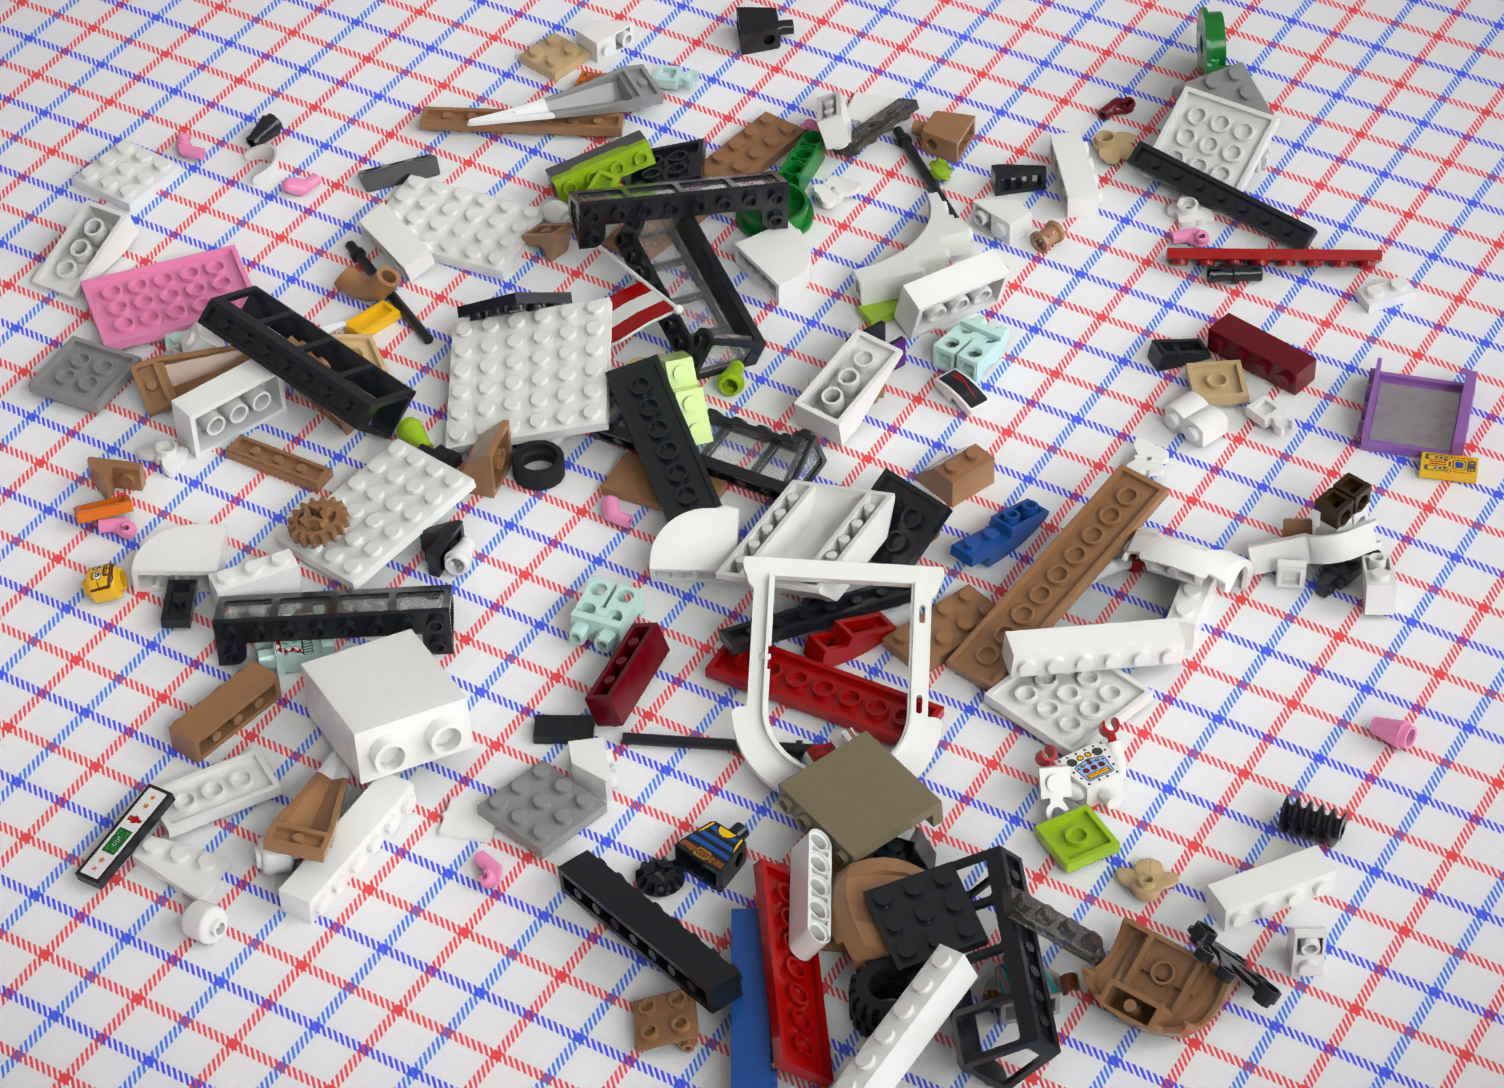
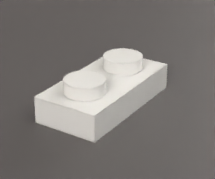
(1386, 294)

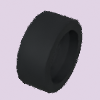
(538, 451)

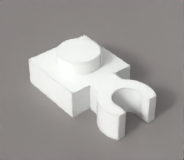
(1269, 413)
(1054, 784)

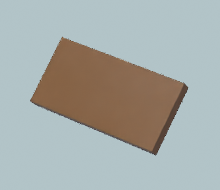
(631, 484)

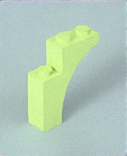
(689, 394)

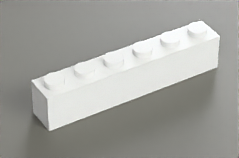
(1093, 647)
(357, 837)
(910, 1022)

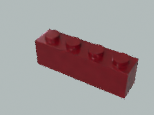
(1262, 353)
(627, 674)

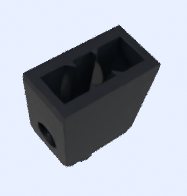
(760, 29)

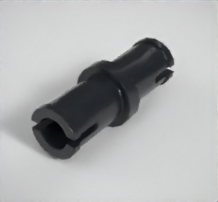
(1234, 273)

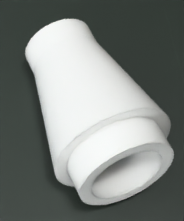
(459, 558)

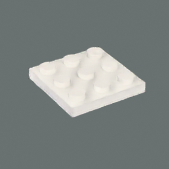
(127, 175)

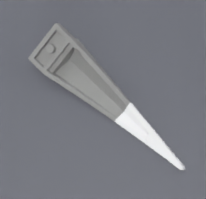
(614, 92)

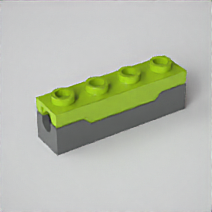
(616, 157)

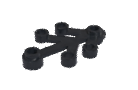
(1230, 964)

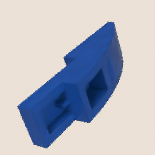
(1002, 536)

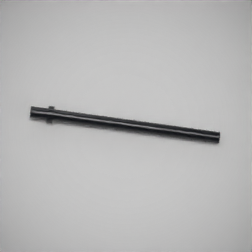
(905, 141)
(358, 255)
(797, 749)

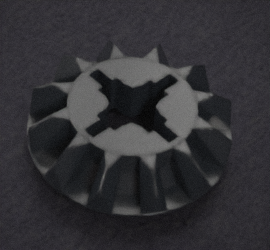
(652, 884)

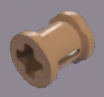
(1047, 236)

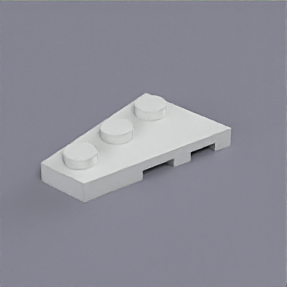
(182, 866)

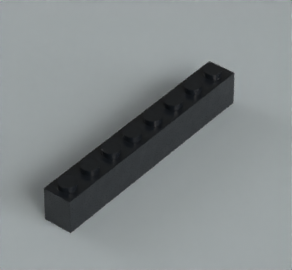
(651, 931)

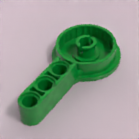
(1210, 41)
(798, 171)

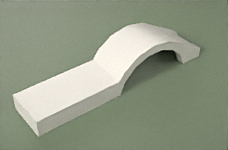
(1315, 548)

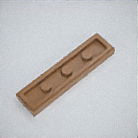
(279, 463)

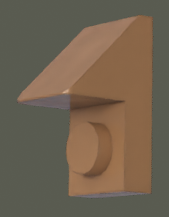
(552, 237)
(113, 474)

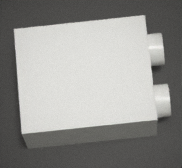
(386, 706)

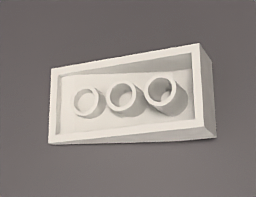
(86, 248)
(847, 387)

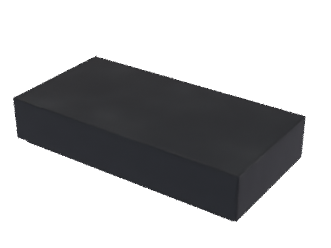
(562, 728)

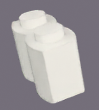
(1196, 419)

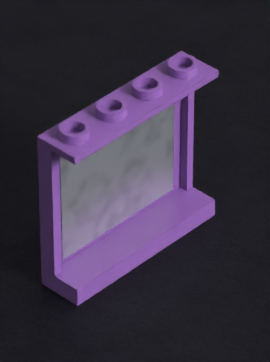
(1415, 414)

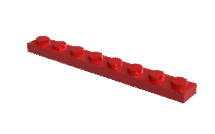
(1285, 257)

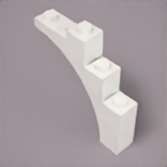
(927, 254)

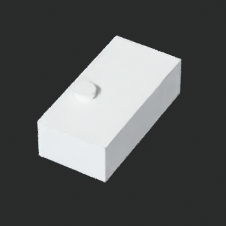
(951, 293)
(227, 407)

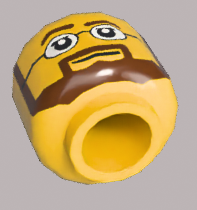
(105, 583)

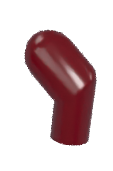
(1117, 106)

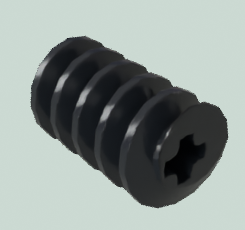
(1312, 822)

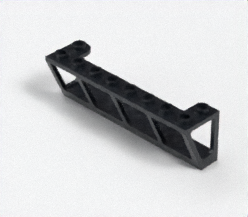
(248, 332)
(1026, 979)

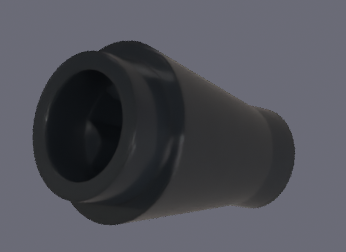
(265, 130)

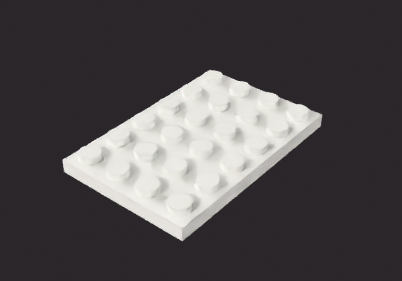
(465, 225)
(387, 509)

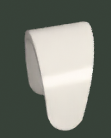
(264, 152)

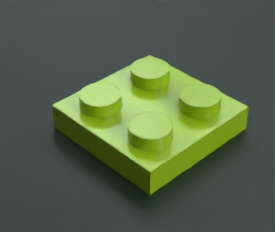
(1077, 838)

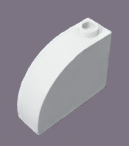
(776, 262)
(695, 545)
(180, 554)

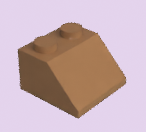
(489, 460)
(959, 474)

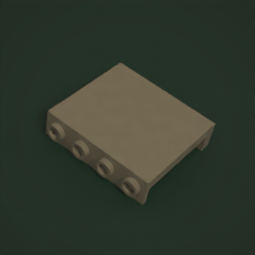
(858, 798)

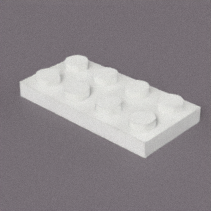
(218, 792)

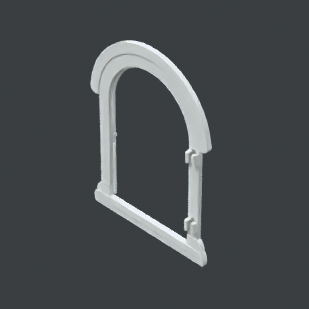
(752, 722)

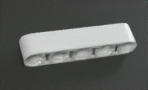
(810, 895)

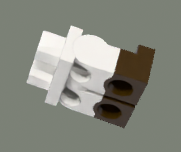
(1343, 505)

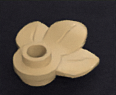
(1114, 146)
(1147, 879)

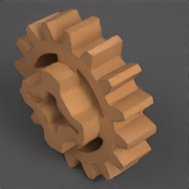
(318, 522)

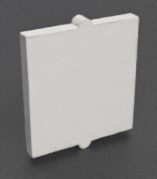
(865, 106)
(464, 823)

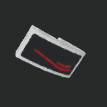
(961, 388)

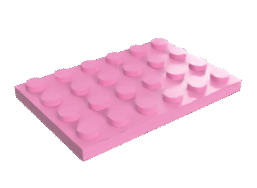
(162, 296)

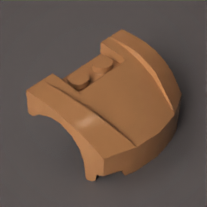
(849, 914)
(1156, 984)

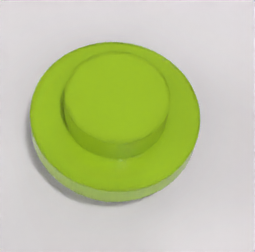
(940, 169)

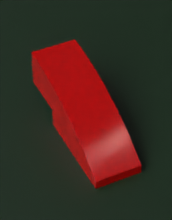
(848, 638)

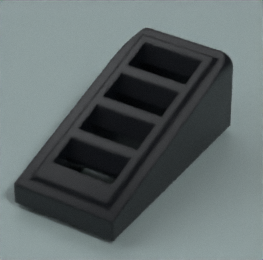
(1009, 171)
(1173, 353)

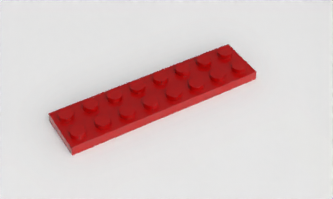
(824, 692)
(792, 985)

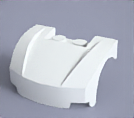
(1189, 560)

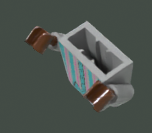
(1000, 985)

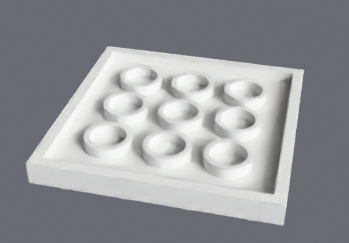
(1216, 136)
(1069, 706)

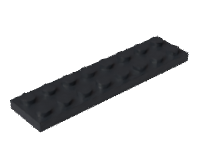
(662, 438)

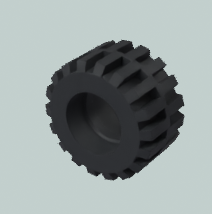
(867, 988)

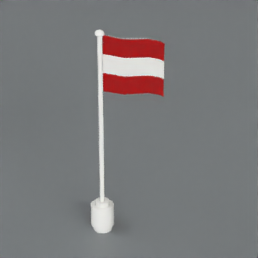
(633, 306)

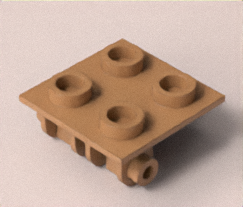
(666, 1021)

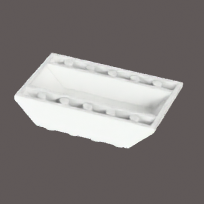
(815, 524)

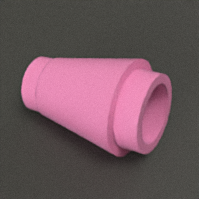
(1395, 732)

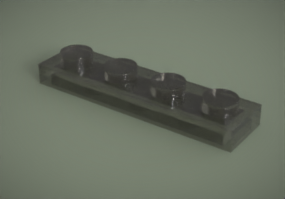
(879, 124)
(1052, 925)

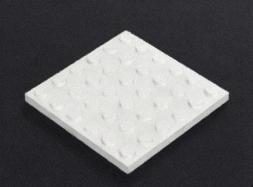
(531, 369)

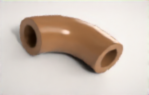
(368, 287)

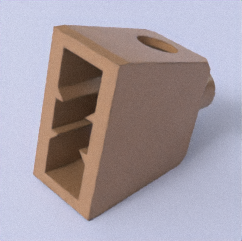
(945, 134)

